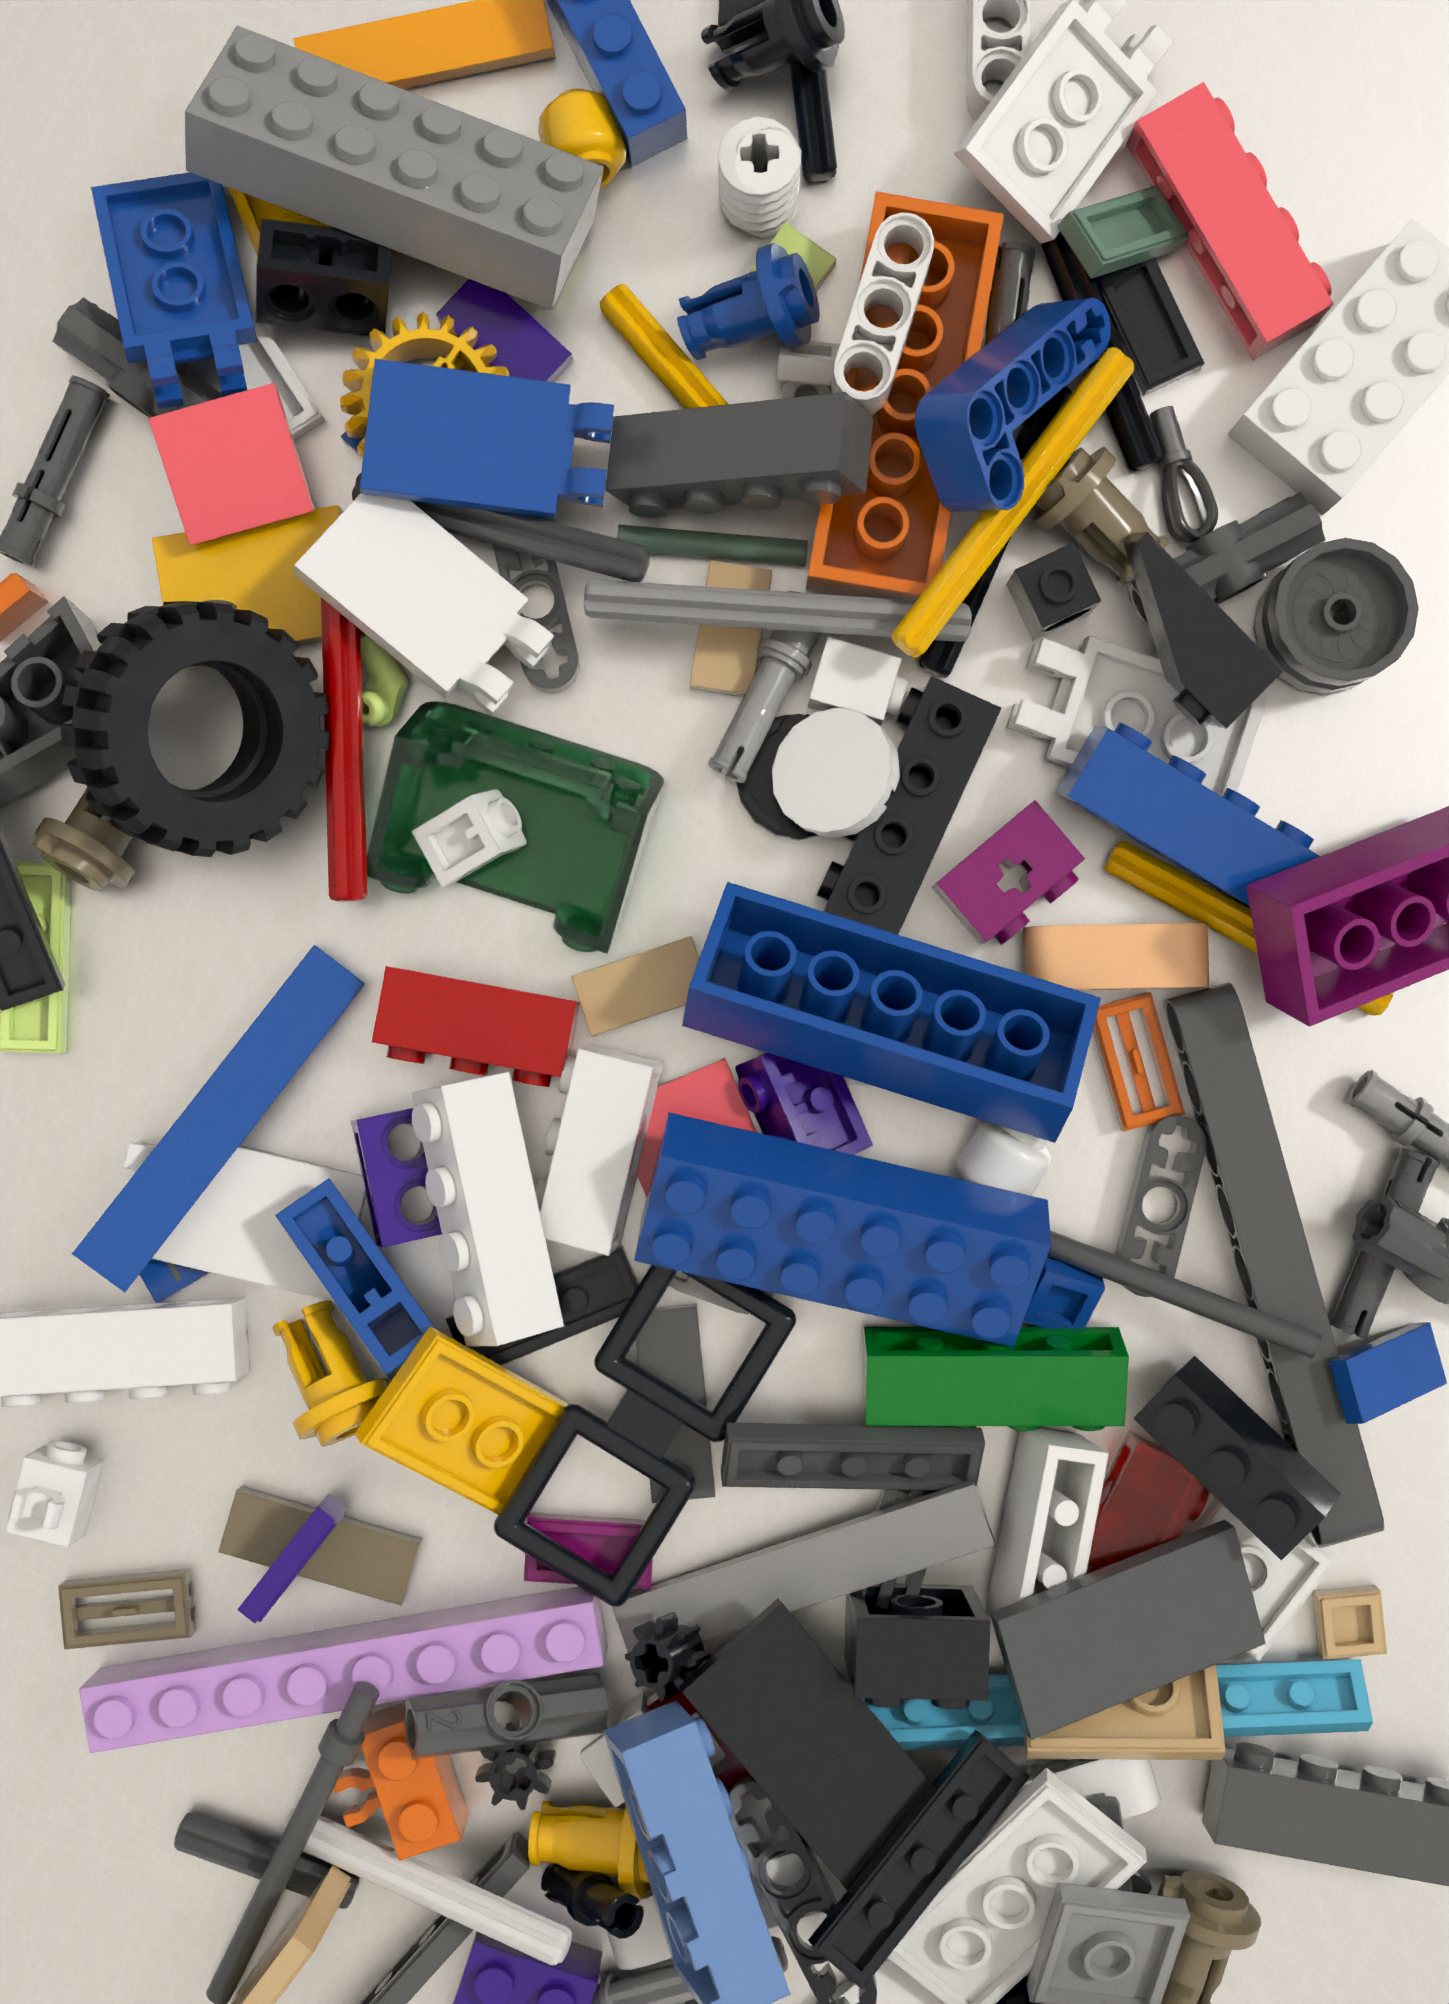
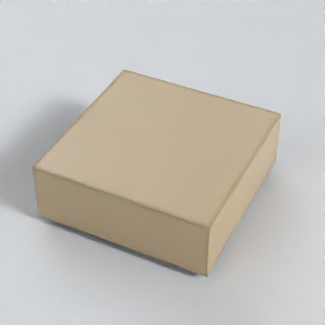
(1349, 1622)

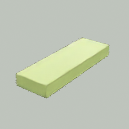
(43, 1023)

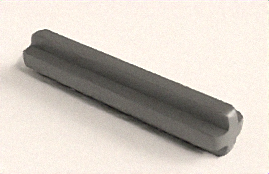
(250, 1854)

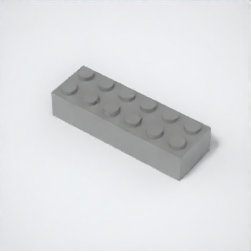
(391, 167)

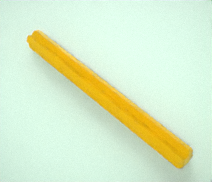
(996, 527)

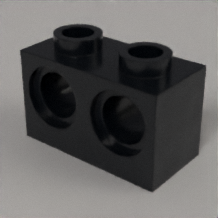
(321, 279)

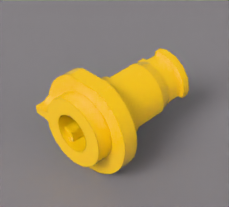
(334, 1401)
(588, 1841)

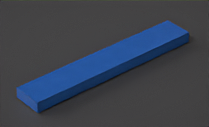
(218, 1119)

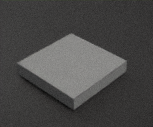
(1106, 1947)

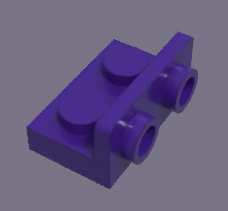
(802, 1104)

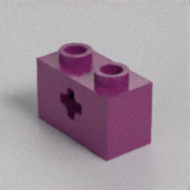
(1025, 840)

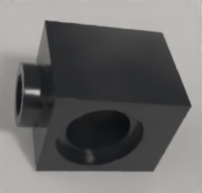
(1053, 591)

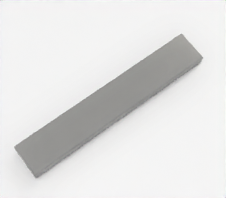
(817, 1565)

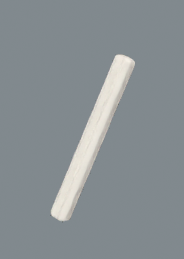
(439, 1891)

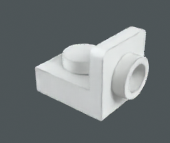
(470, 835)

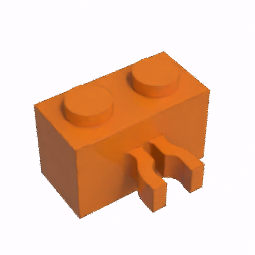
(416, 1796)

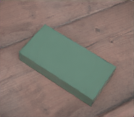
(1123, 231)

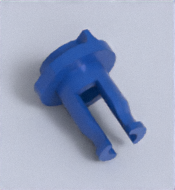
(753, 306)

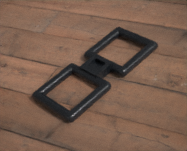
(641, 1433)

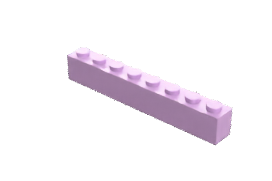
(319, 1668)

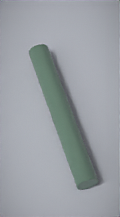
(716, 545)

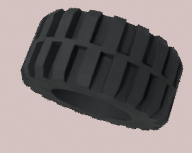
(276, 743)

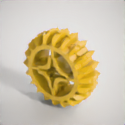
(407, 346)

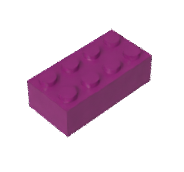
(1355, 921)

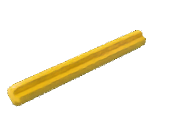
(1194, 900)

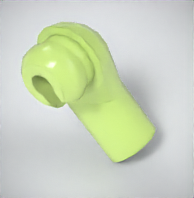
(385, 684)

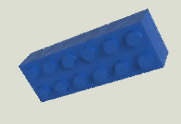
(892, 1012)
(843, 1230)

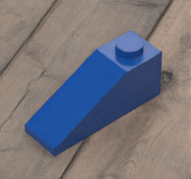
(356, 1275)

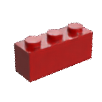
(474, 1025)

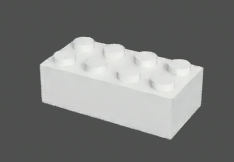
(1357, 374)

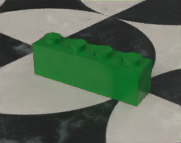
(967, 1382)

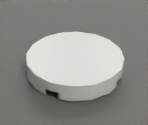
(835, 772)

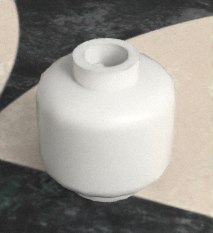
(1004, 1159)

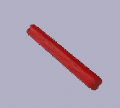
(345, 757)

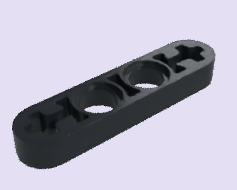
(791, 1901)

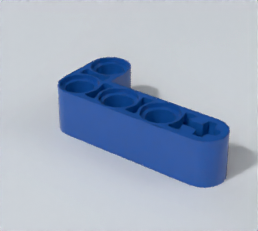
(972, 412)

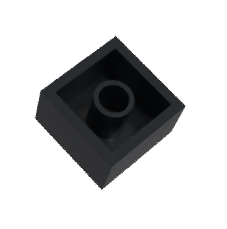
(918, 1647)

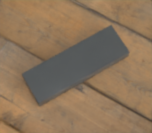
(672, 1352)

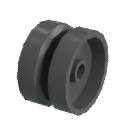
(1370, 623)

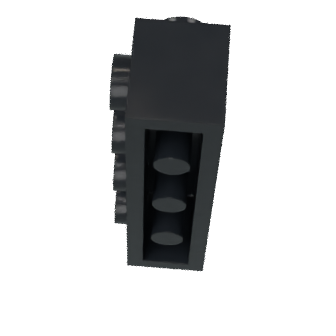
(935, 764)

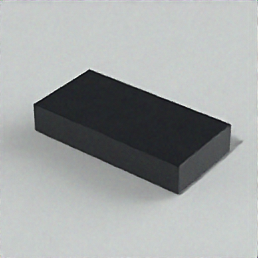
(1149, 325)

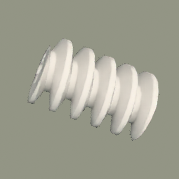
(759, 176)

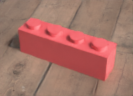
(1233, 225)

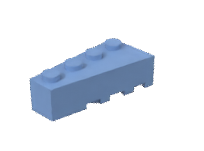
(694, 1858)

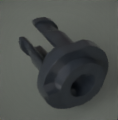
(794, 30)

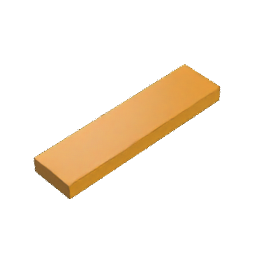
(439, 42)

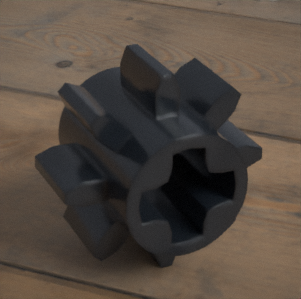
(666, 1654)
(518, 1785)

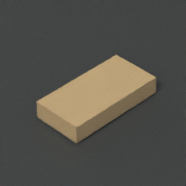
(728, 655)
(636, 986)

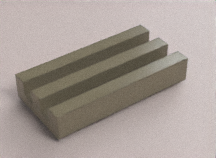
(180, 1602)

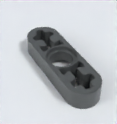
(563, 642)
(1176, 1226)

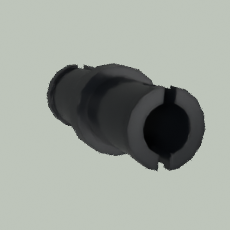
(593, 1900)

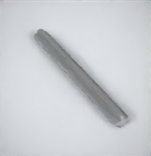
(758, 609)

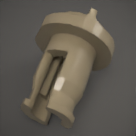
(1093, 510)
(85, 848)
(1217, 1924)

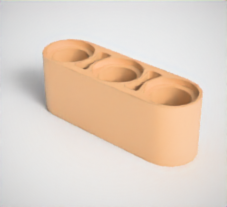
(1119, 955)

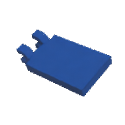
(175, 278)
(479, 440)

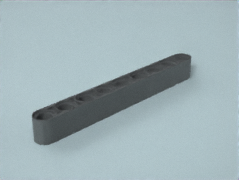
(1271, 1247)

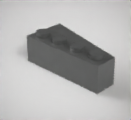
(32, 698)

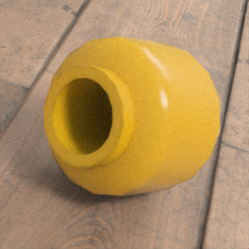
(585, 127)

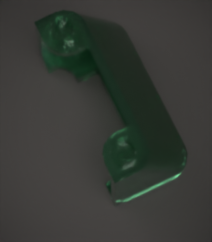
(576, 805)

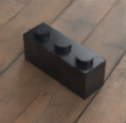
(1238, 1457)

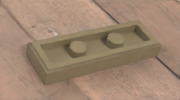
(351, 1557)

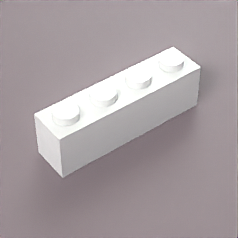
(486, 1210)
(123, 1348)

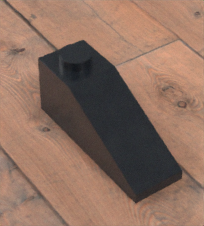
(1197, 643)

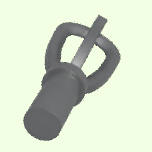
(1177, 458)

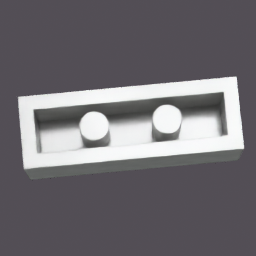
(596, 1147)
(1047, 1515)

